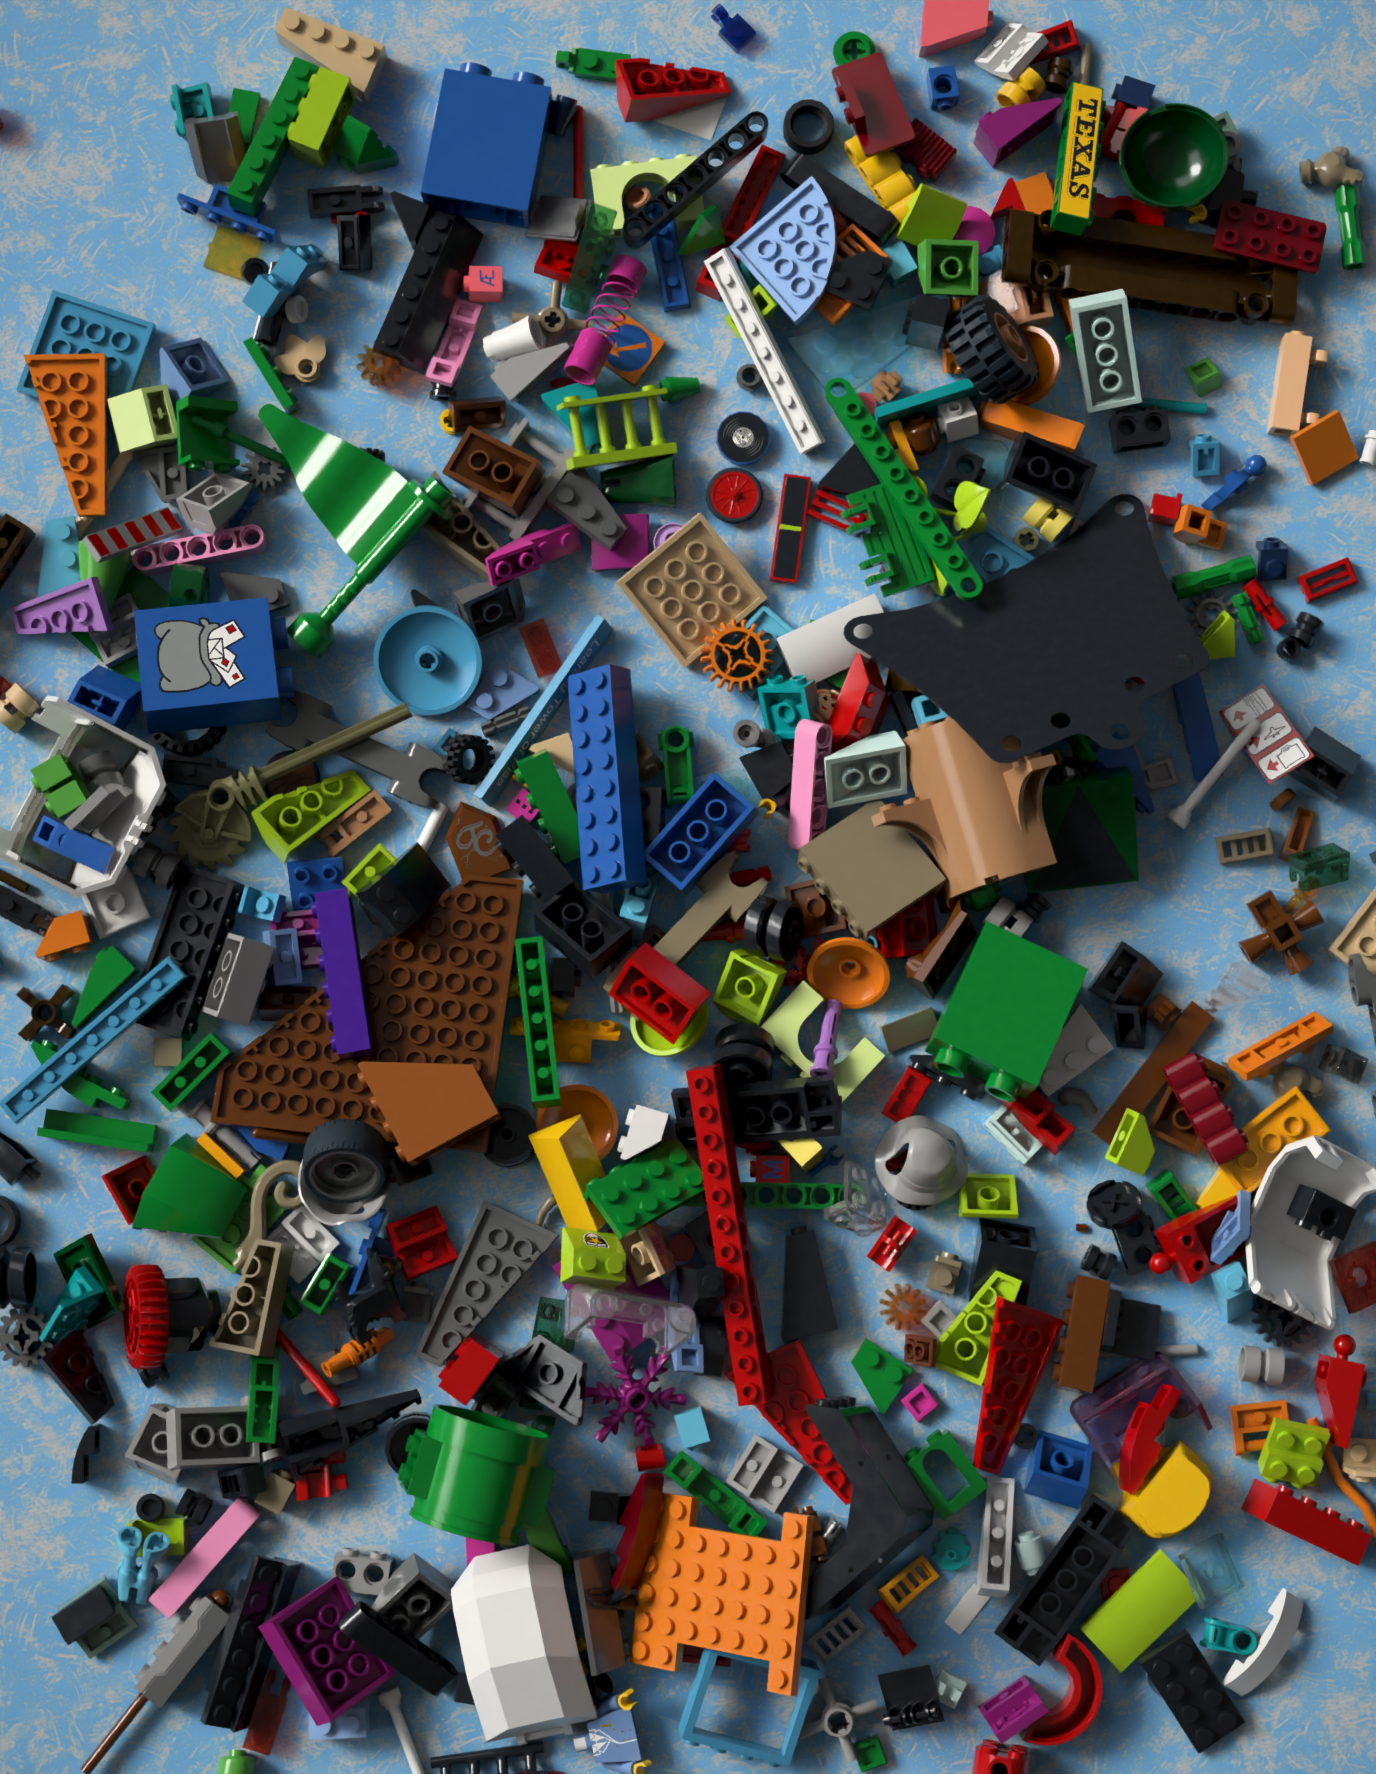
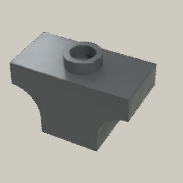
(334, 1382)

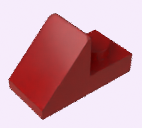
(1008, 199)

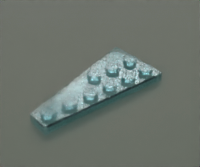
(856, 346)

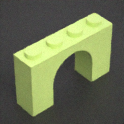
(614, 182)
(784, 1028)

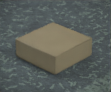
(168, 1051)

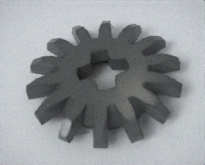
(263, 479)
(1210, 604)

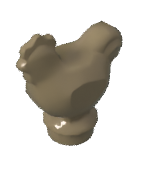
(1330, 169)
(1287, 1077)

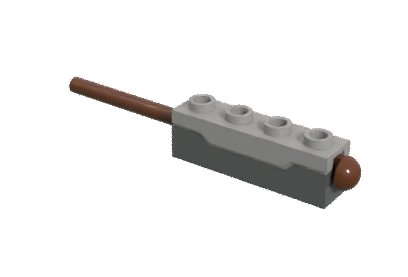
(172, 1663)

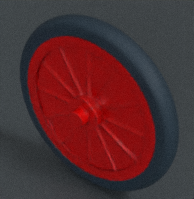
(734, 495)

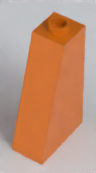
(1014, 418)

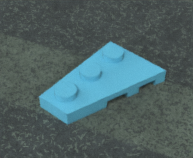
(59, 555)

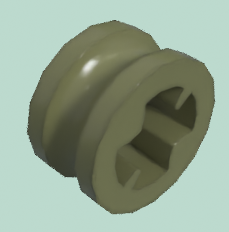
(1034, 538)

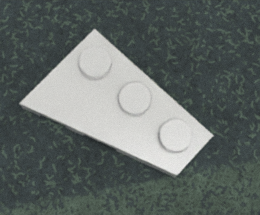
(1075, 1050)

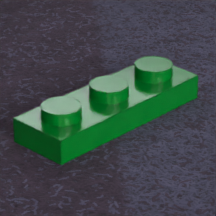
(272, 375)

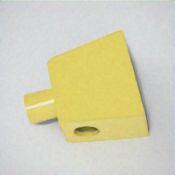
(804, 1152)

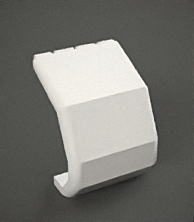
(1289, 1261)

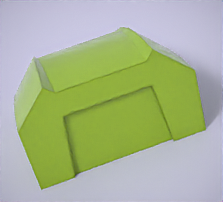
(748, 987)

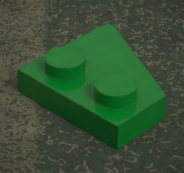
(880, 1373)

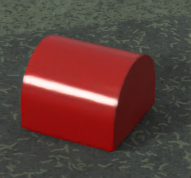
(650, 1457)

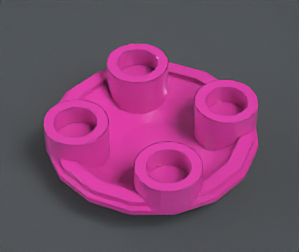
(976, 227)

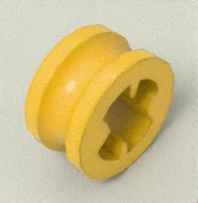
(445, 416)

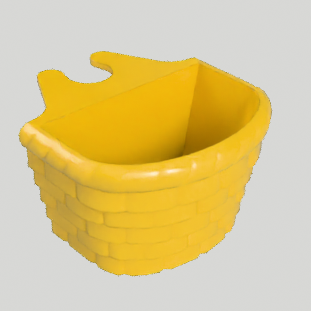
(1172, 1494)

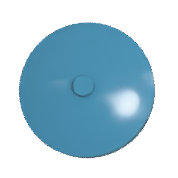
(428, 659)

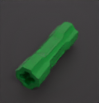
(1348, 209)
(1232, 572)

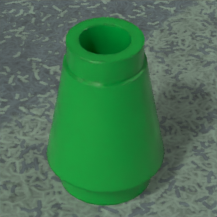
(679, 388)

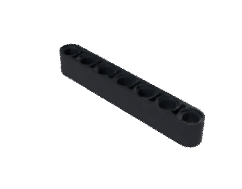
(701, 168)

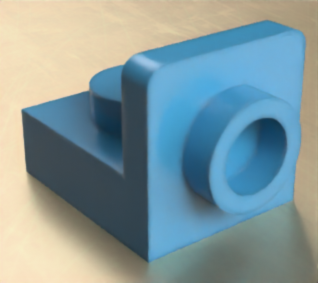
(989, 263)
(1204, 455)
(262, 904)

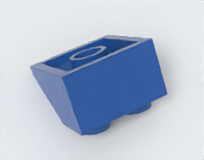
(1059, 1470)

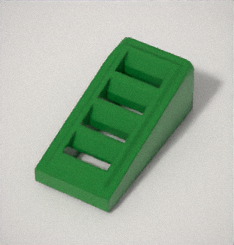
(1160, 1181)

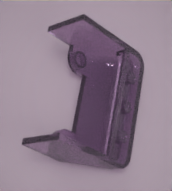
(1109, 1408)

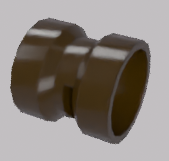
(1058, 75)

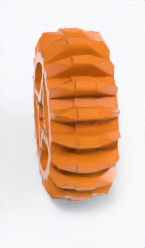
(725, 649)

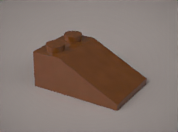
(494, 471)

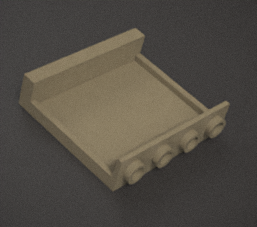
(869, 870)

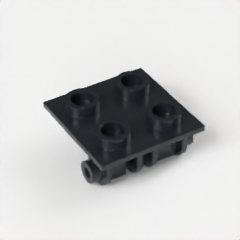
(910, 1698)

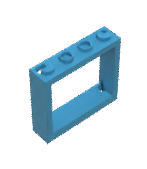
(745, 1749)

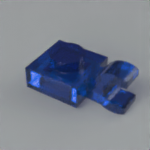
(734, 30)

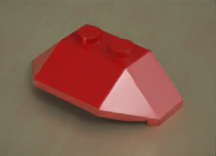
(859, 705)

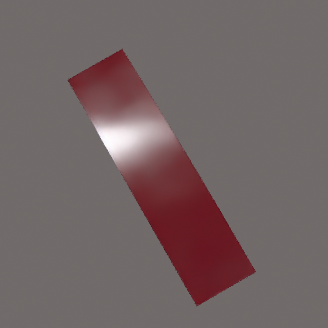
(641, 1522)

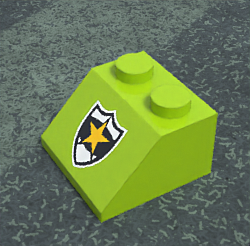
(592, 1258)

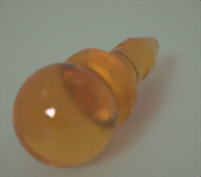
(1296, 899)

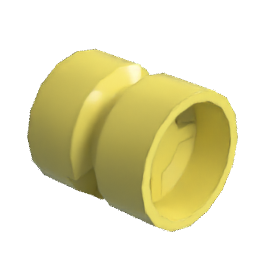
(1049, 528)

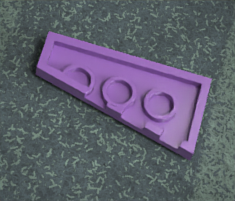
(69, 609)

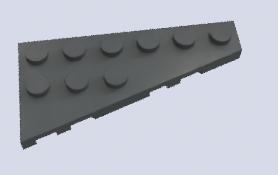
(488, 1267)

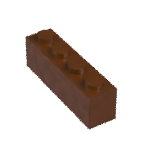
(1082, 1334)

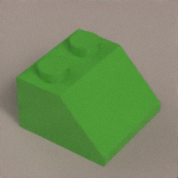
(948, 267)

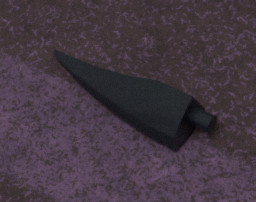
(16, 1161)

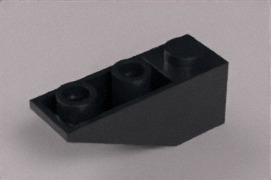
(970, 1085)

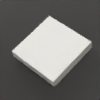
(117, 906)

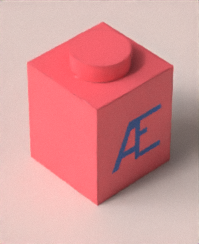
(484, 284)

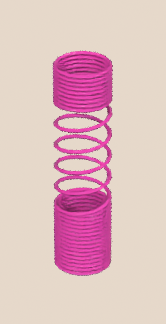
(591, 346)

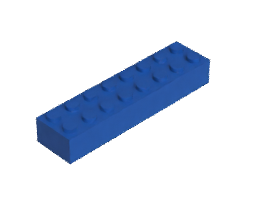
(606, 779)

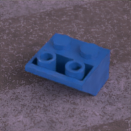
(107, 696)

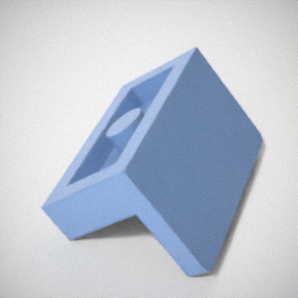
(286, 963)

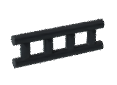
(499, 1754)

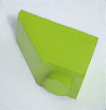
(1132, 1144)

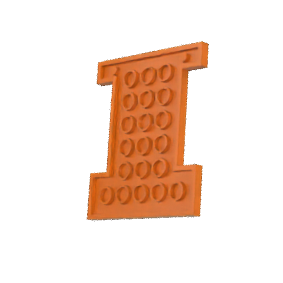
(723, 1593)

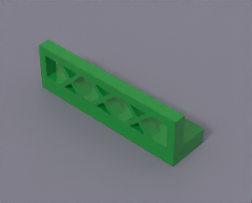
(98, 1130)

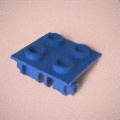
(313, 877)

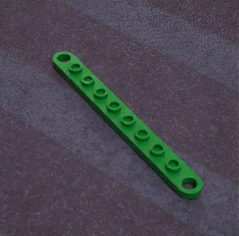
(903, 489)

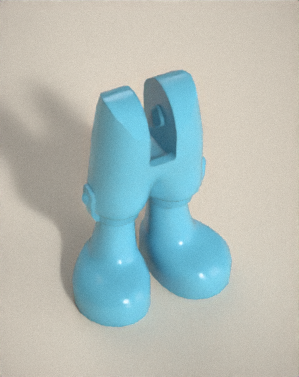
(130, 1574)

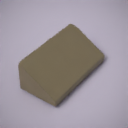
(909, 1029)

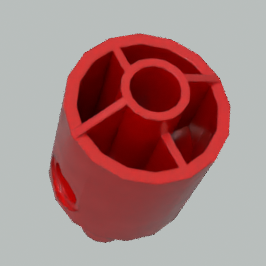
(990, 1753)

